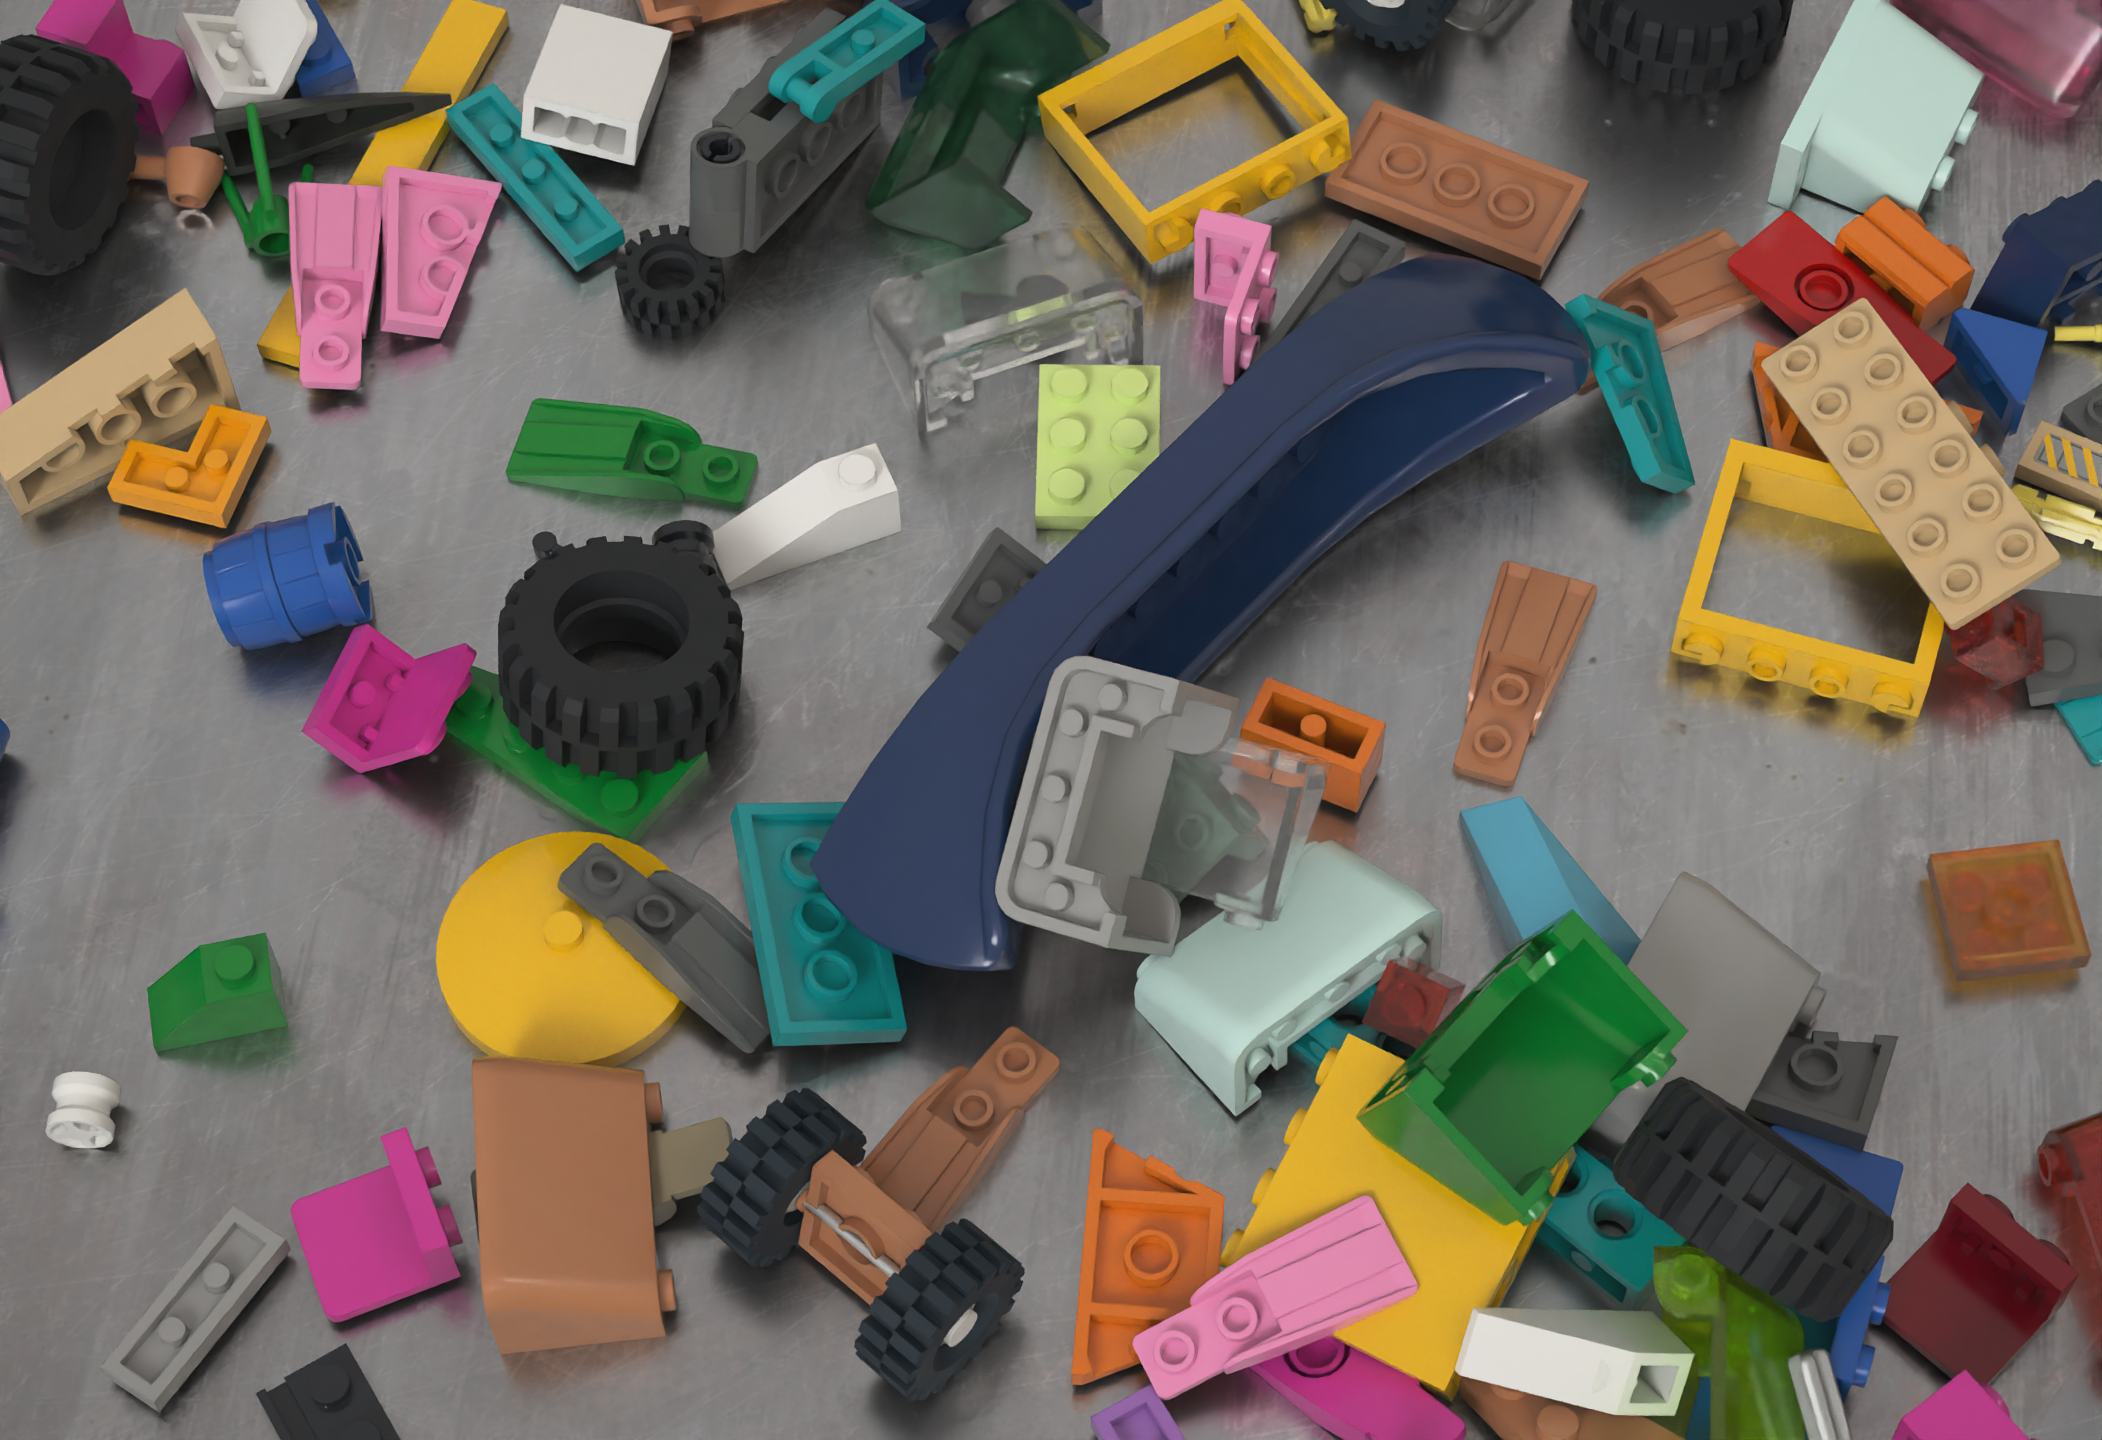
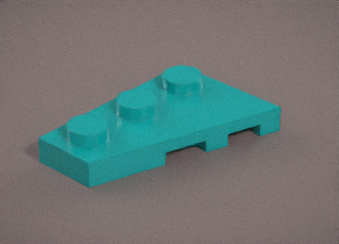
(1636, 390)

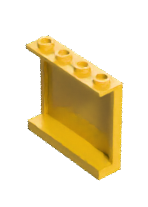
(1448, 1244)

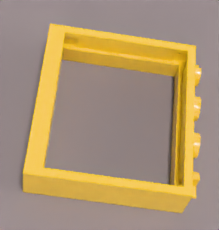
(1165, 64)
(1774, 653)

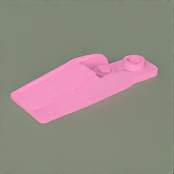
(333, 277)
(1280, 1299)

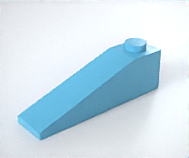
(1536, 878)

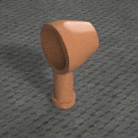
(189, 174)

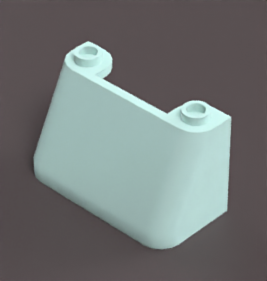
(1246, 994)

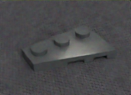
(2070, 646)
(1825, 1086)

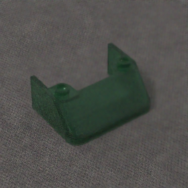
(970, 120)

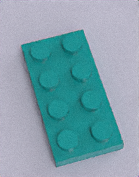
(814, 967)

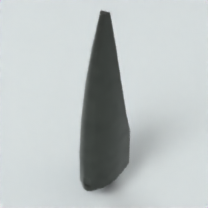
(311, 125)

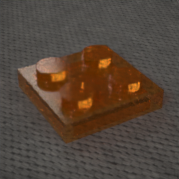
(2008, 910)

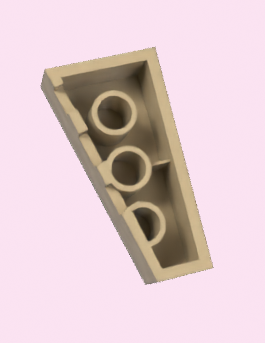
(137, 385)

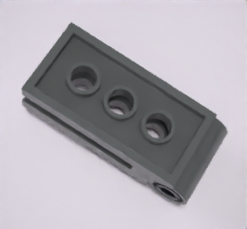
(768, 155)

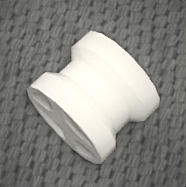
(83, 1110)

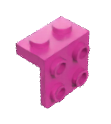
(386, 703)
(378, 1233)

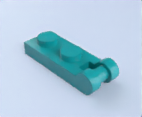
(846, 58)

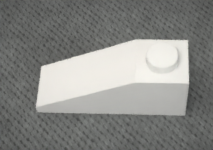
(810, 518)

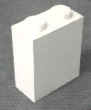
(596, 84)

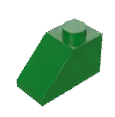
(218, 994)

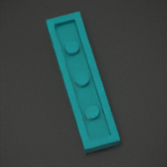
(535, 178)

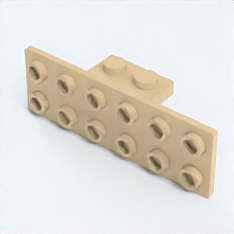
(1911, 464)

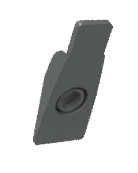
(678, 938)

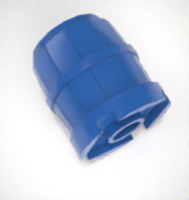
(287, 579)

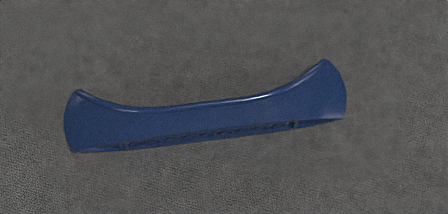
(1183, 563)

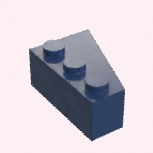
(2047, 262)

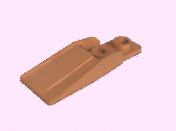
(1683, 290)
(1519, 667)
(960, 1128)

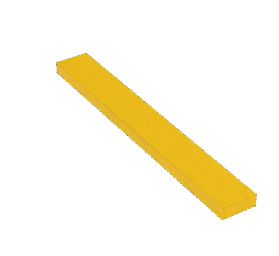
(447, 65)

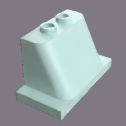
(1879, 115)

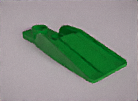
(626, 455)

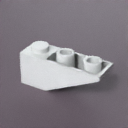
(1579, 1357)

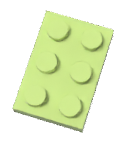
(1092, 438)

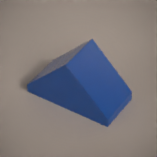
(1996, 362)

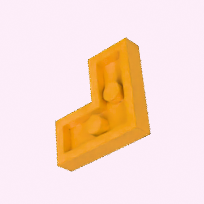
(196, 483)

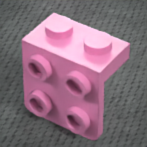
(1235, 271)

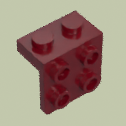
(1977, 1288)

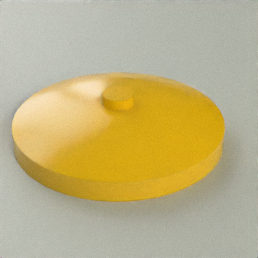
(538, 970)

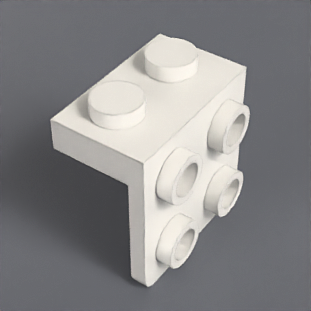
(249, 53)

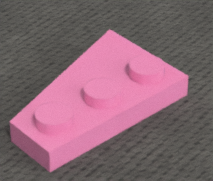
(428, 245)

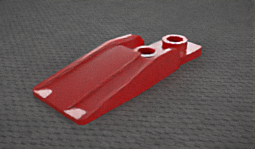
(1812, 280)

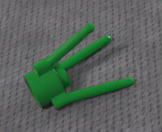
(268, 222)

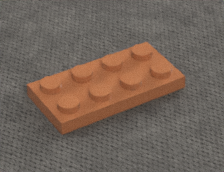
(1457, 189)

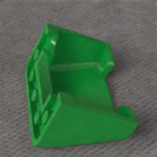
(1524, 1070)

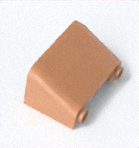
(567, 1203)

